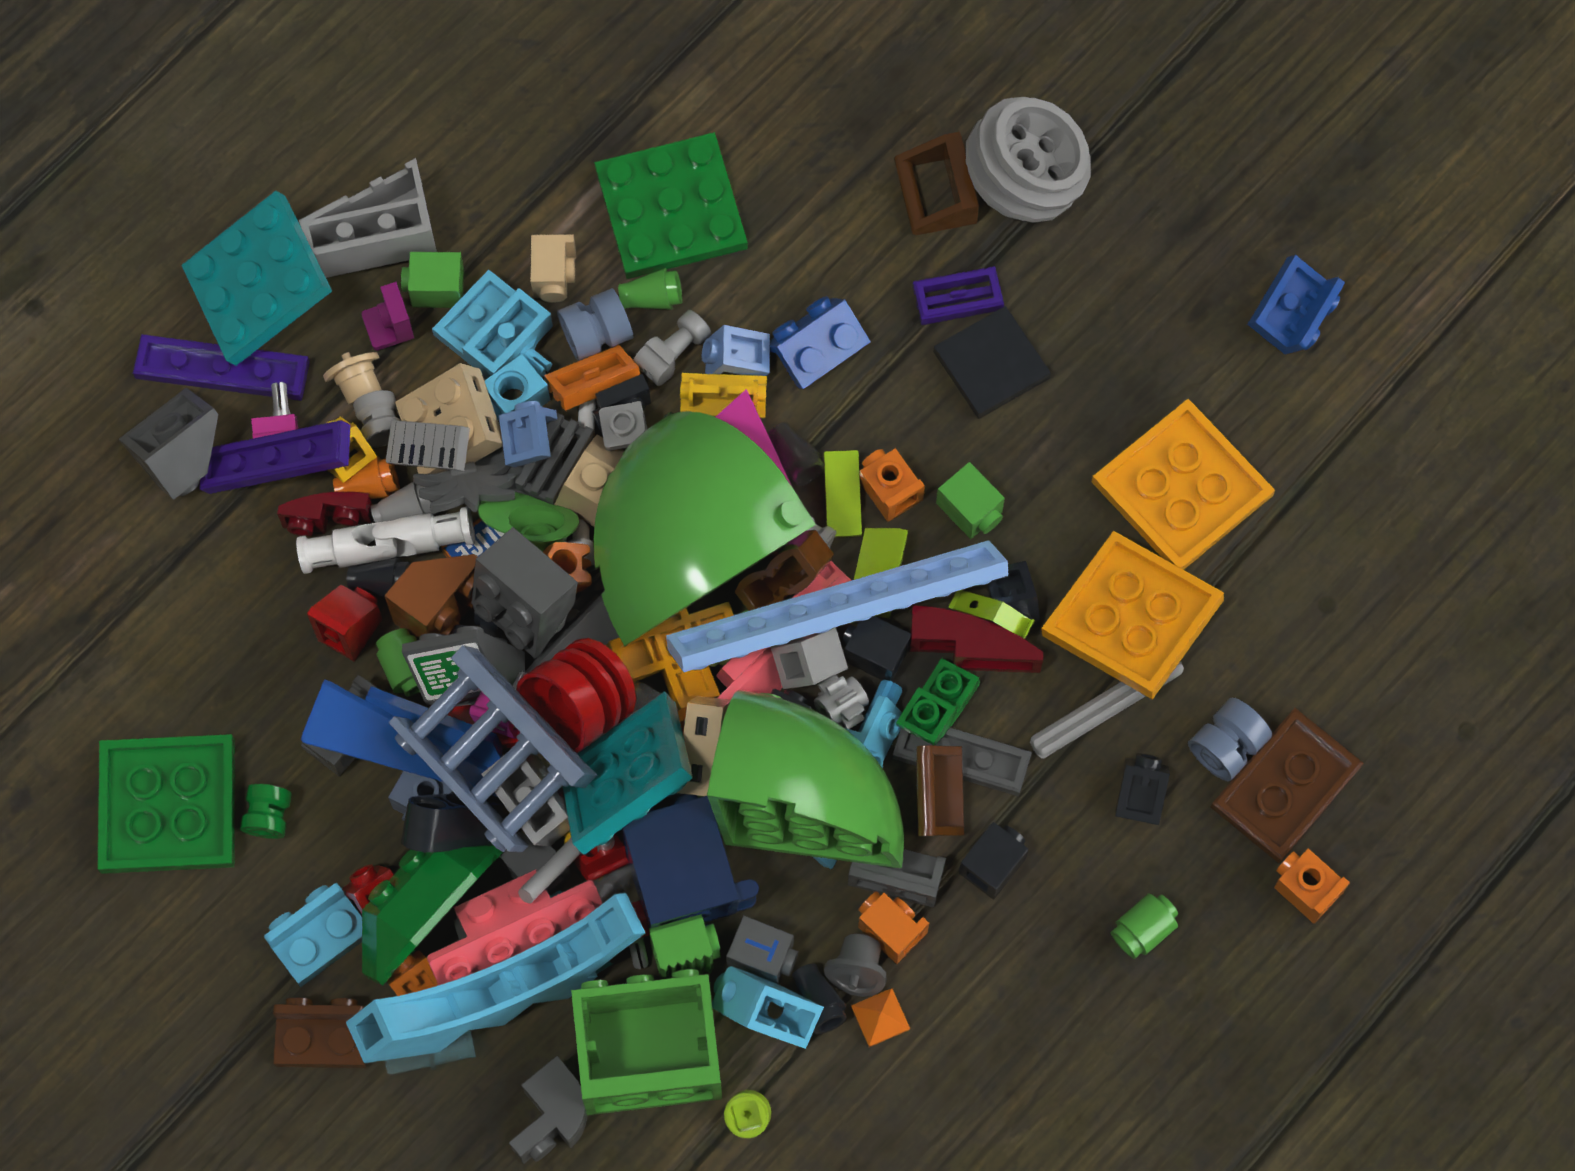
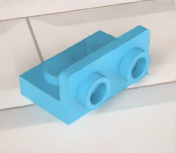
(316, 933)

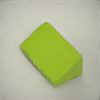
(881, 551)

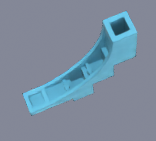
(494, 996)

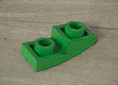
(939, 702)

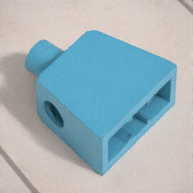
(746, 1001)

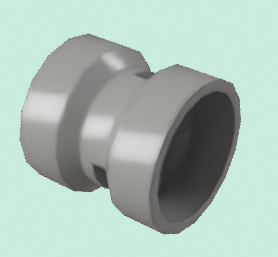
(376, 412)

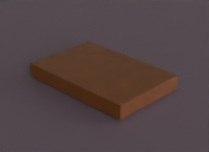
(1287, 785)

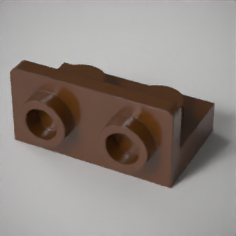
(315, 1034)

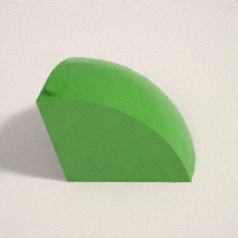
(687, 516)
(801, 785)

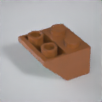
(433, 595)

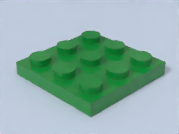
(670, 205)
(166, 804)

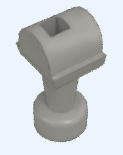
(658, 357)

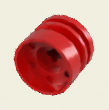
(581, 692)

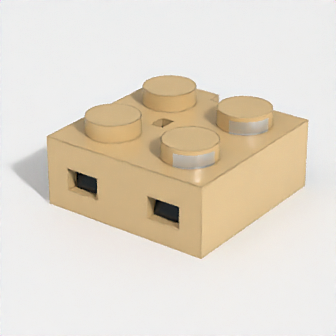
(460, 400)
(701, 736)

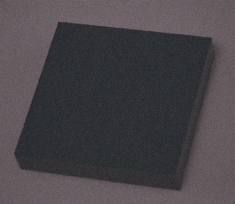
(992, 362)

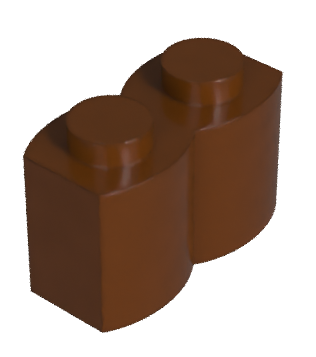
(785, 571)

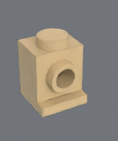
(552, 266)

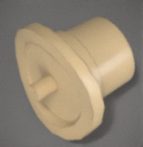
(354, 375)

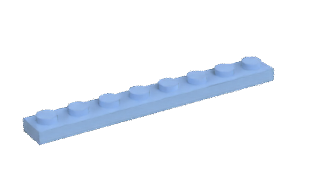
(836, 606)

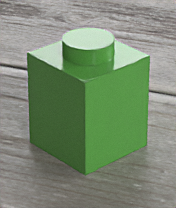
(433, 279)
(971, 501)

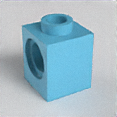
(516, 375)

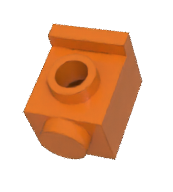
(893, 496)
(1308, 899)
(891, 925)

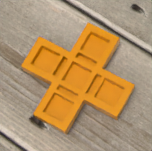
(650, 656)

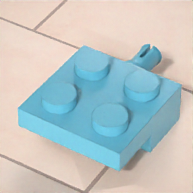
(495, 326)

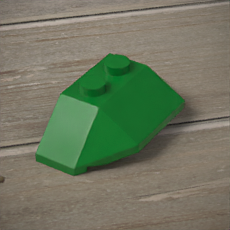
(415, 902)

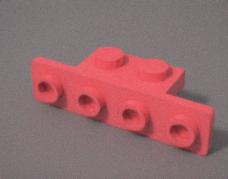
(505, 925)

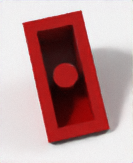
(345, 620)

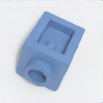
(737, 352)
(526, 433)

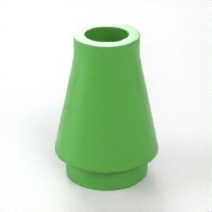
(652, 291)

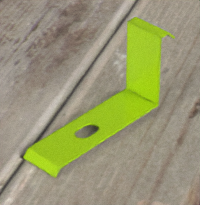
(992, 610)

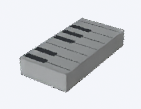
(427, 445)

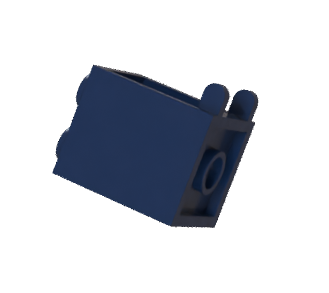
(683, 864)

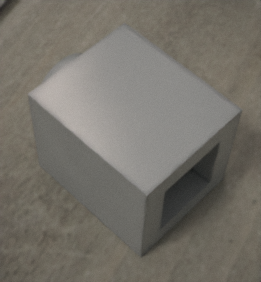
(809, 659)

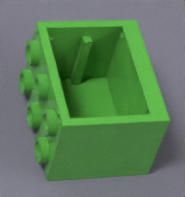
(646, 1042)

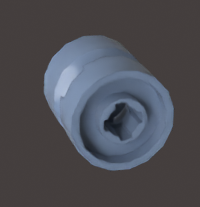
(595, 324)
(1235, 733)

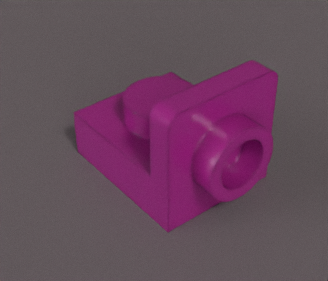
(388, 321)

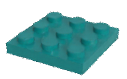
(256, 278)
(634, 769)

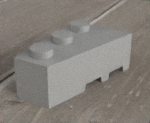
(372, 226)

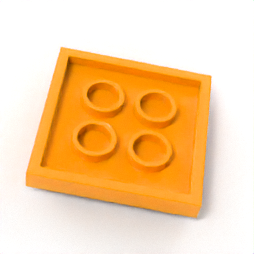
(1183, 485)
(1133, 614)

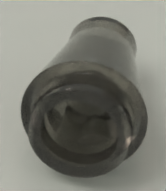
(797, 456)

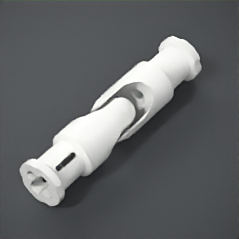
(415, 536)

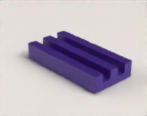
(959, 310)

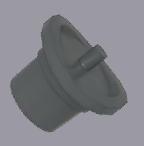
(857, 967)

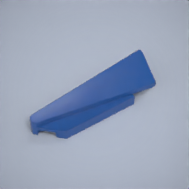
(362, 730)

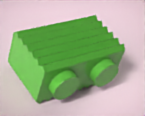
(684, 946)

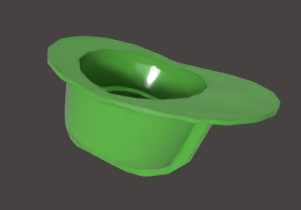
(531, 517)

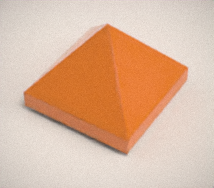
(880, 1017)

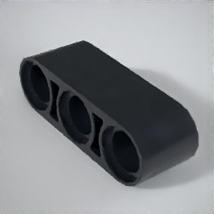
(444, 823)

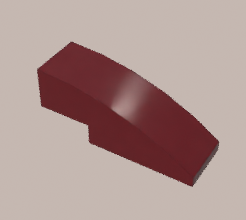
(974, 641)

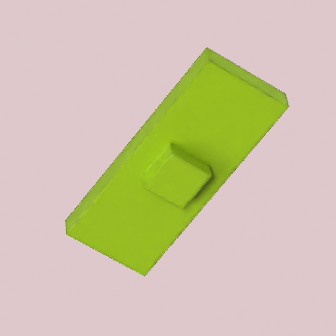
(843, 492)

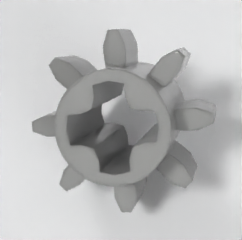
(841, 700)

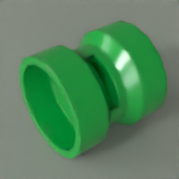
(266, 811)

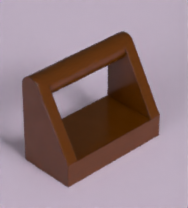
(951, 150)
(940, 790)

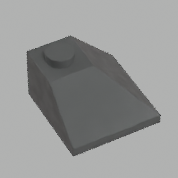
(175, 443)

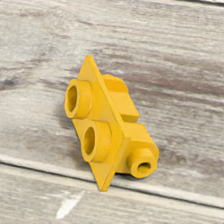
(715, 392)

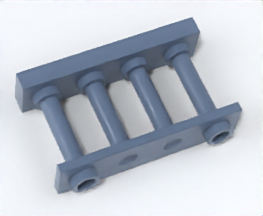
(534, 737)

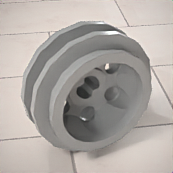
(1015, 151)

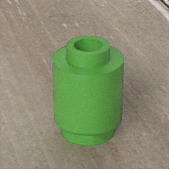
(394, 663)
(1145, 925)

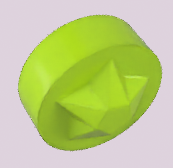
(747, 1114)

